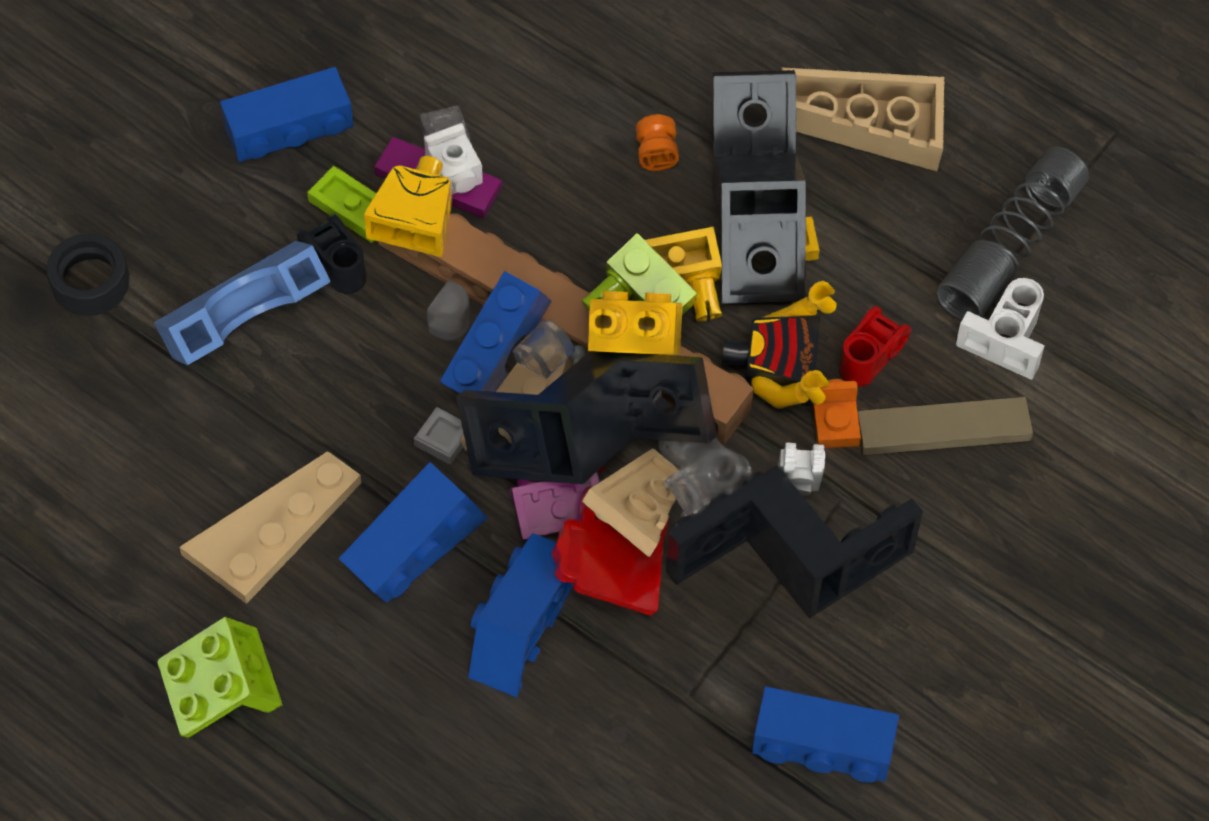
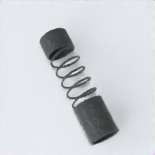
(987, 265)

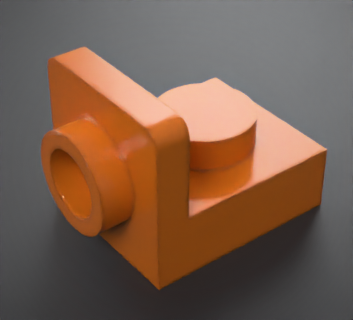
(837, 417)

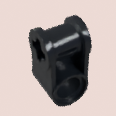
(337, 252)

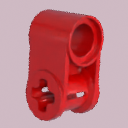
(876, 342)

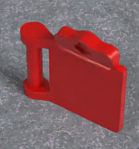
(607, 563)

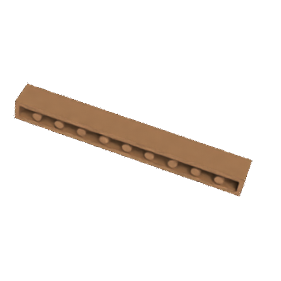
(479, 260)

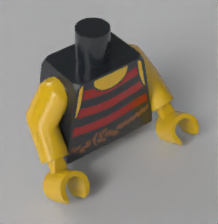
(784, 351)

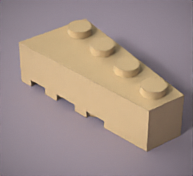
(874, 112)

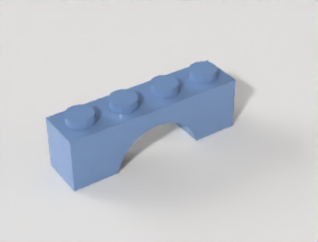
(211, 317)

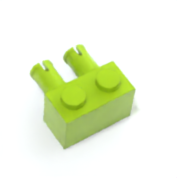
(640, 271)

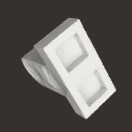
(1009, 318)

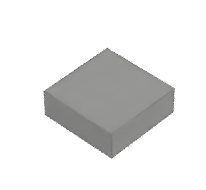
(441, 436)

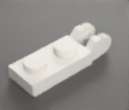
(803, 467)

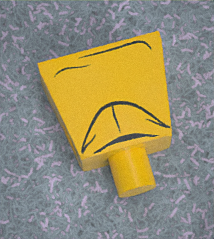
(412, 208)

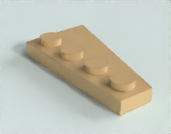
(267, 531)

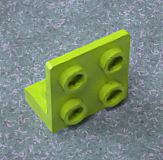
(218, 674)

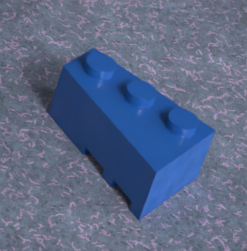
(412, 533)
(516, 616)

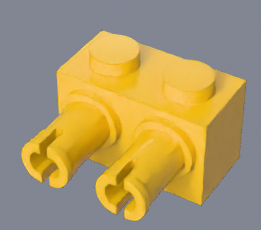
(698, 262)
(635, 325)

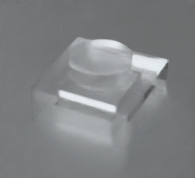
(442, 119)

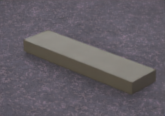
(944, 425)

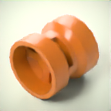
(657, 142)

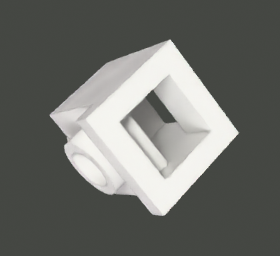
(457, 156)

